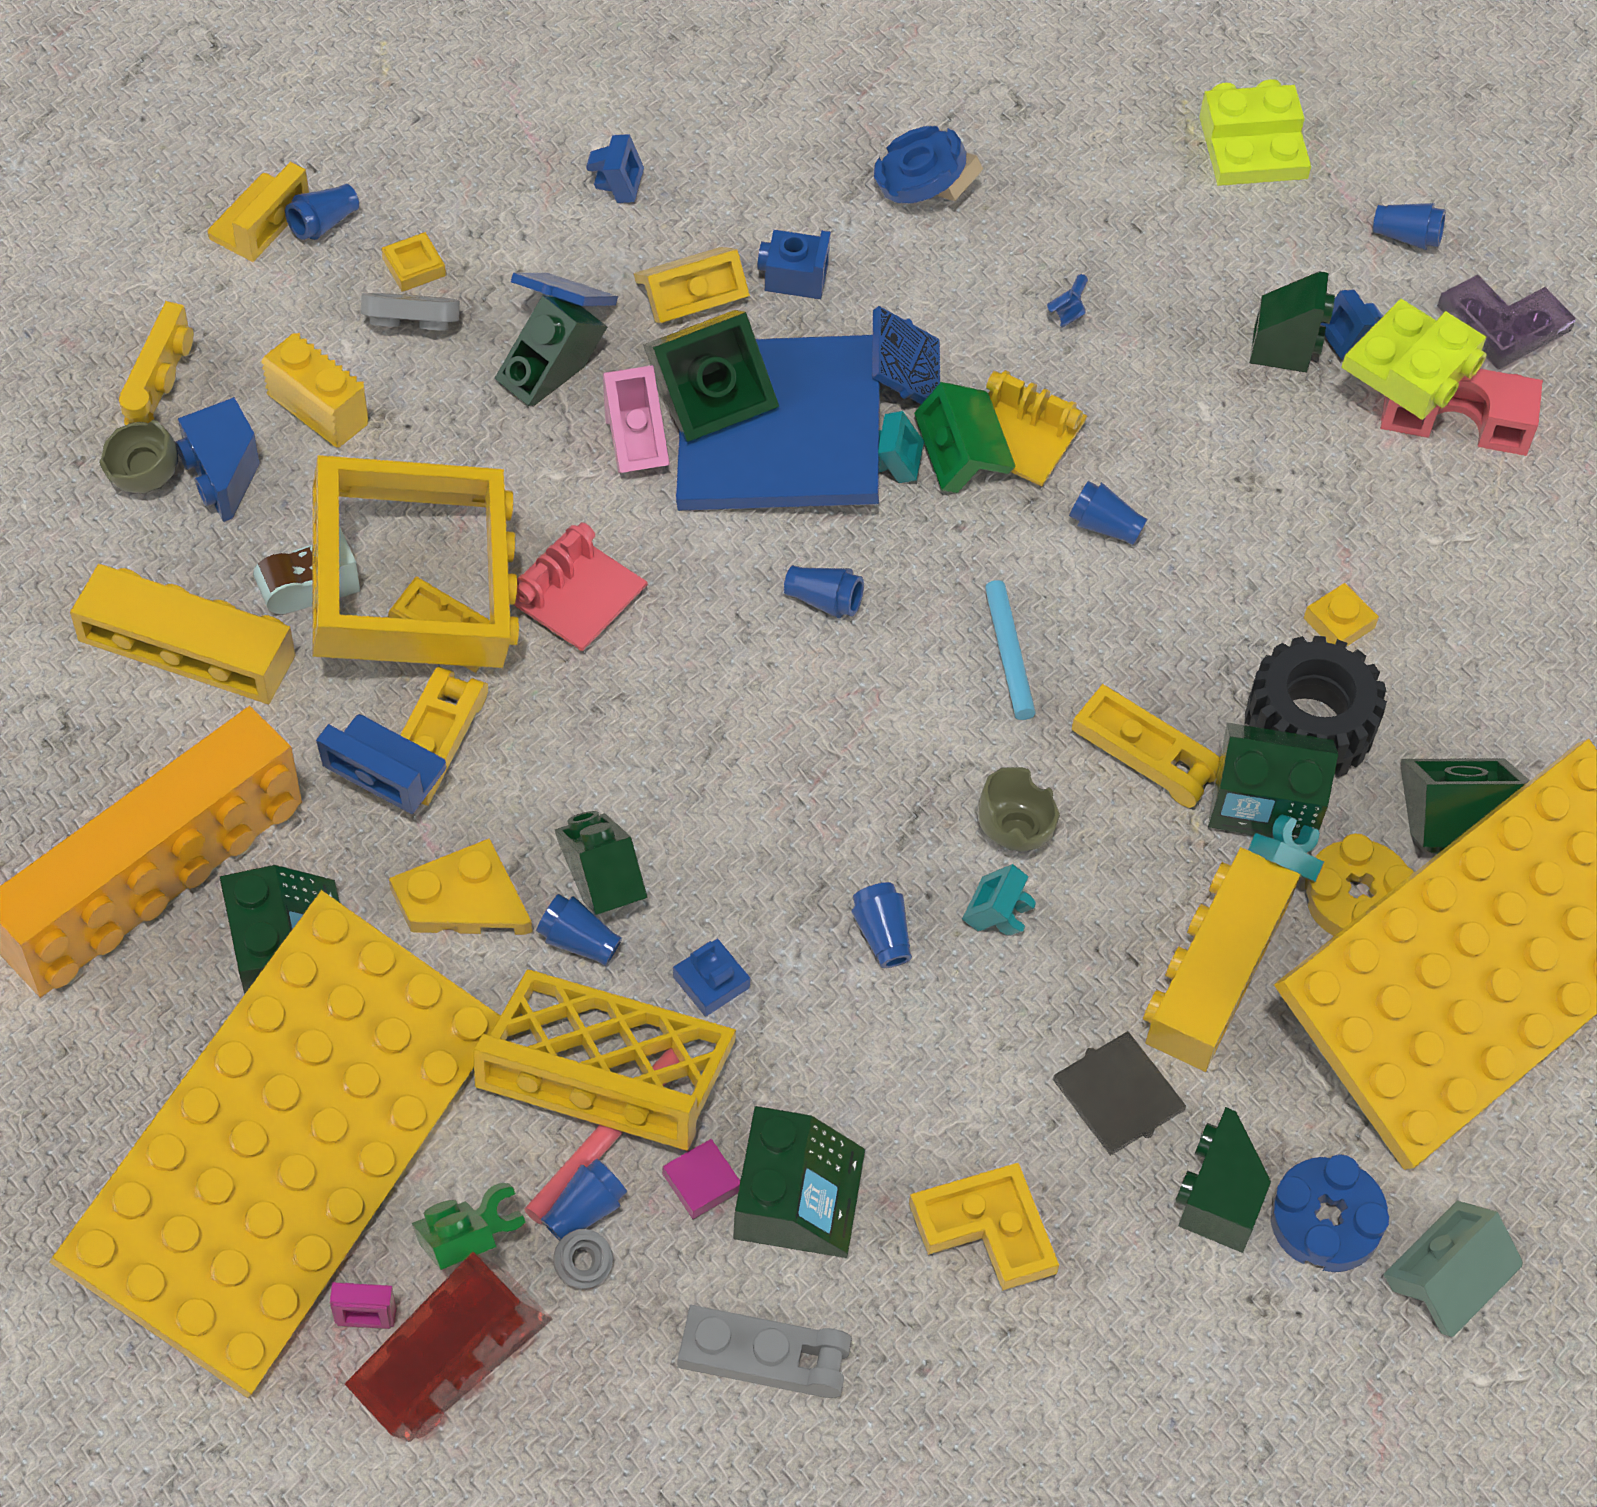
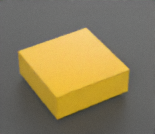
(413, 261)

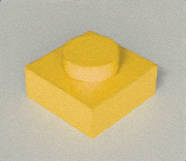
(1341, 616)

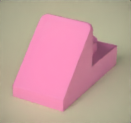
(635, 419)

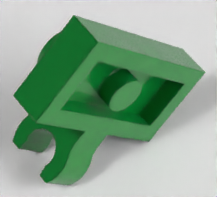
(457, 1230)

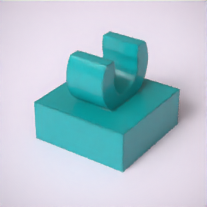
(900, 447)
(1287, 852)
(995, 900)

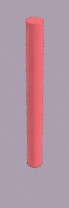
(591, 1149)

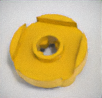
(1347, 862)

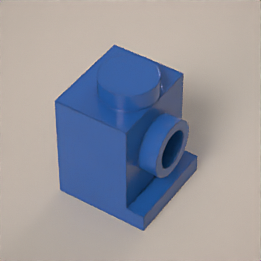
(795, 263)

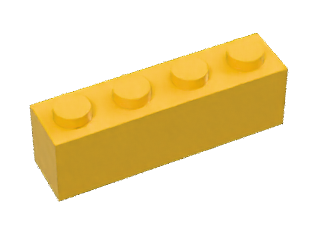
(183, 633)
(1221, 958)

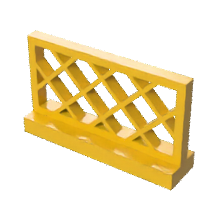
(589, 1087)

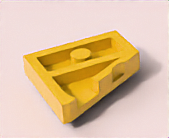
(460, 894)

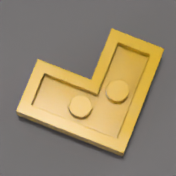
(988, 1208)

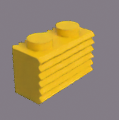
(315, 389)

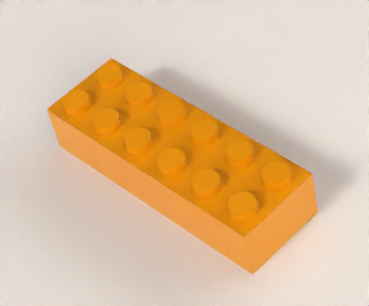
(146, 851)

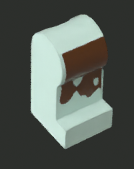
(287, 578)

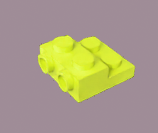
(1255, 133)
(1416, 357)

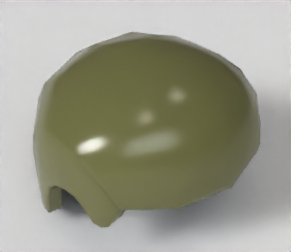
(139, 457)
(1016, 810)

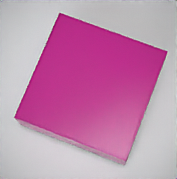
(701, 1178)
(363, 1305)

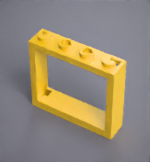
(403, 638)

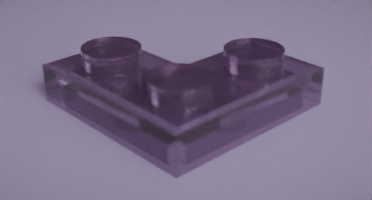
(1509, 329)

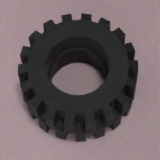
(1327, 675)

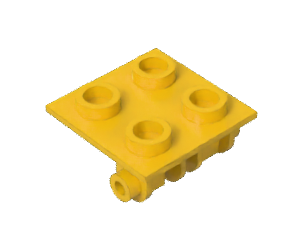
(1033, 424)

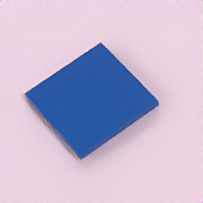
(805, 452)

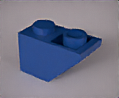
(222, 452)

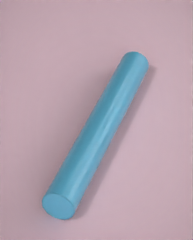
(1010, 650)

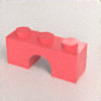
(1498, 402)

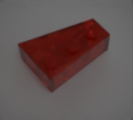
(447, 1347)

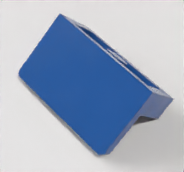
(381, 762)

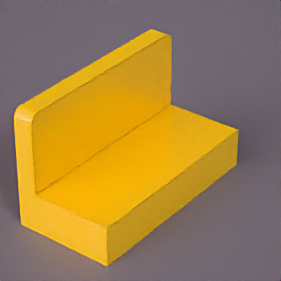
(259, 213)
(694, 283)

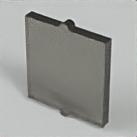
(1119, 1093)

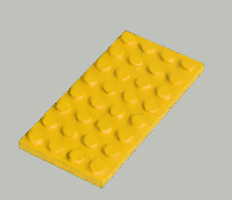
(1464, 965)
(278, 1145)

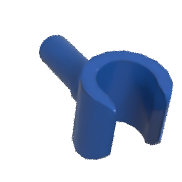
(1069, 304)

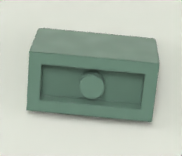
(1457, 1265)

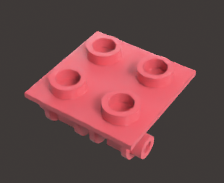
(576, 588)

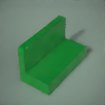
(962, 435)

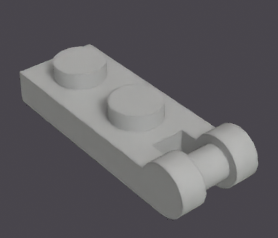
(763, 1351)

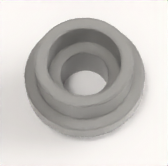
(597, 1248)

